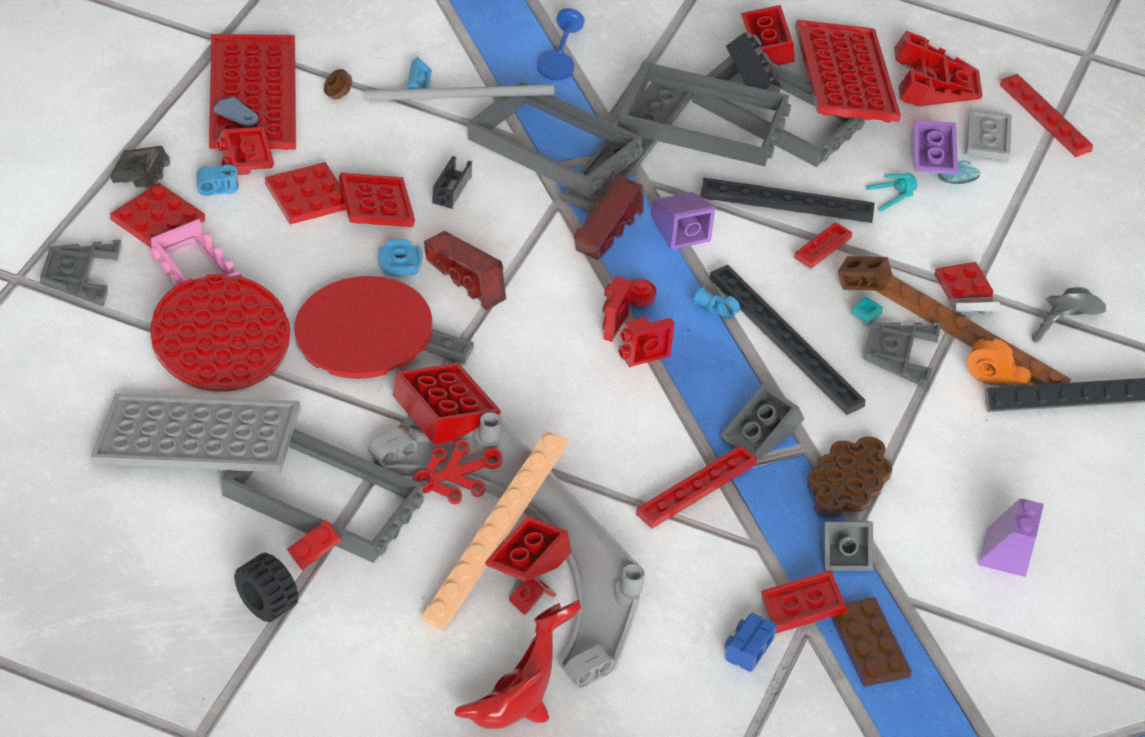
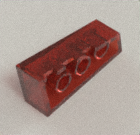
(610, 217)
(467, 268)

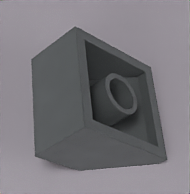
(847, 545)

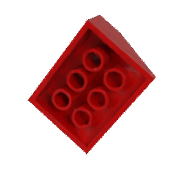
(442, 401)

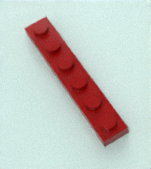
(1046, 115)
(696, 486)

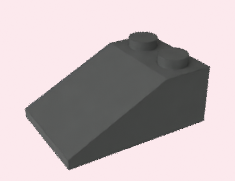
(763, 422)

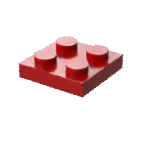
(963, 281)

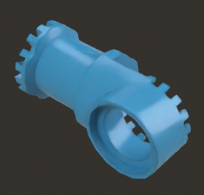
(716, 303)

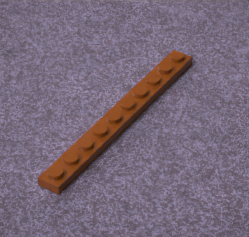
(964, 328)

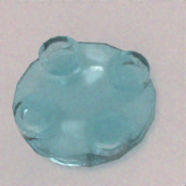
(965, 174)

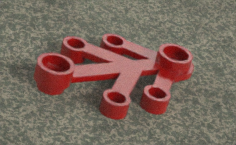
(454, 472)

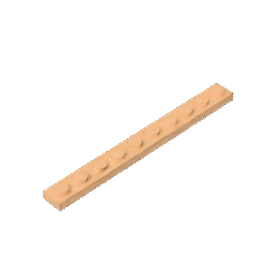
(494, 530)

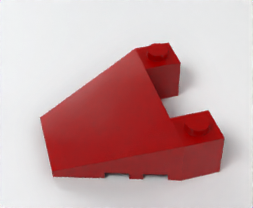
(935, 74)

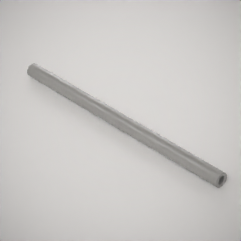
(460, 92)

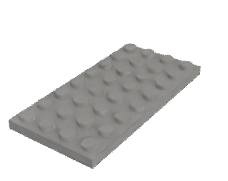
(196, 432)

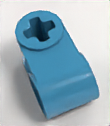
(215, 180)

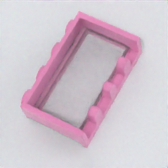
(189, 254)

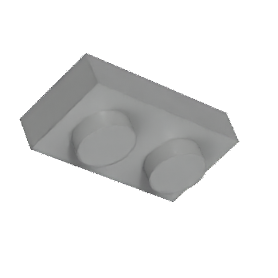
(984, 305)

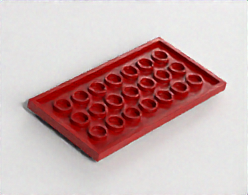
(847, 71)
(260, 76)

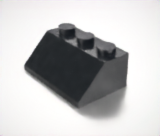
(753, 63)

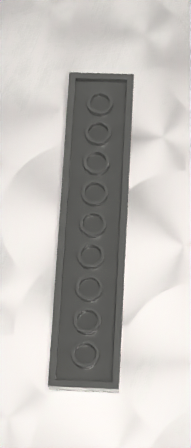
(658, 104)

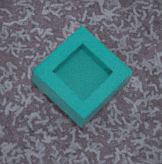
(867, 310)

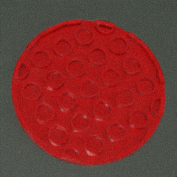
(363, 327)
(220, 332)

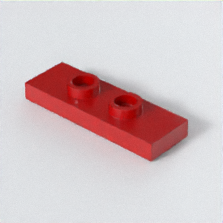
(823, 245)

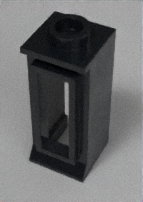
(447, 197)

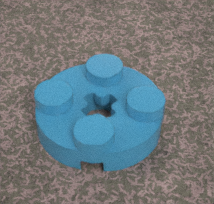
(407, 265)

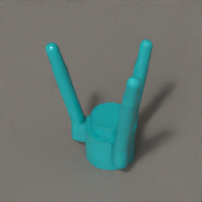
(905, 184)

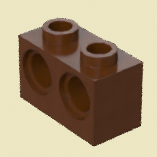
(865, 273)

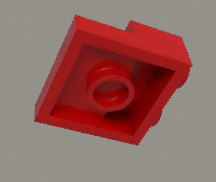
(245, 149)
(616, 306)
(646, 341)

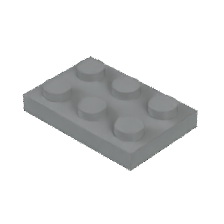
(989, 134)

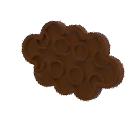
(849, 476)

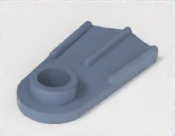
(236, 111)

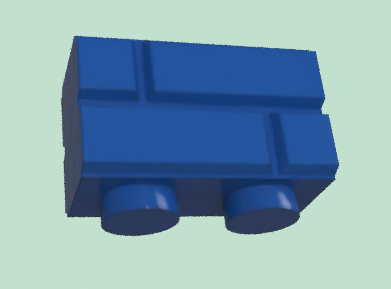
(750, 641)

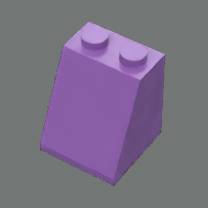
(683, 219)
(1012, 538)

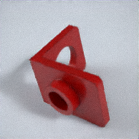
(529, 593)

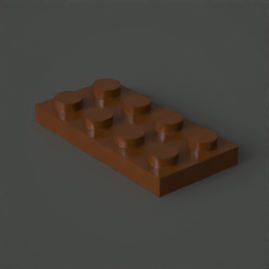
(871, 643)

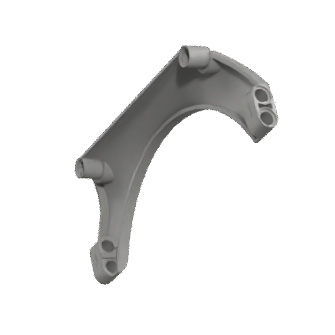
(602, 570)

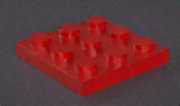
(306, 192)
(376, 200)
(155, 213)

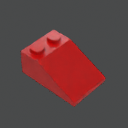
(531, 550)

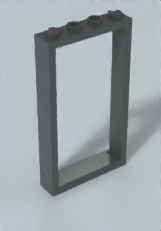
(758, 126)

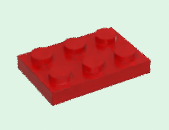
(803, 601)

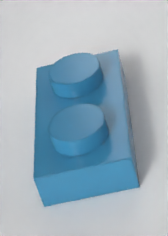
(419, 75)

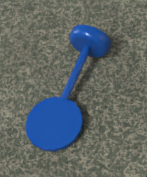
(556, 64)

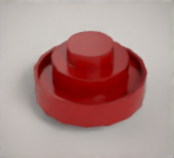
(642, 293)

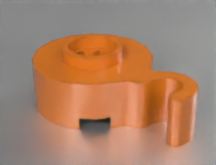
(994, 364)

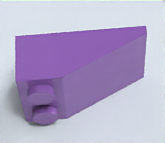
(934, 147)

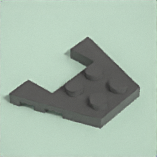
(70, 265)
(891, 346)

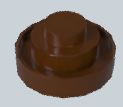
(338, 84)

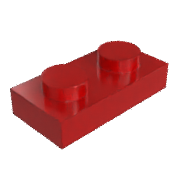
(314, 545)

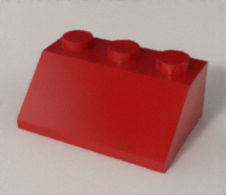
(772, 30)

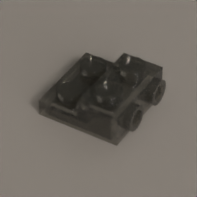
(141, 166)

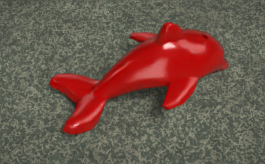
(522, 691)

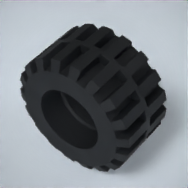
(266, 587)

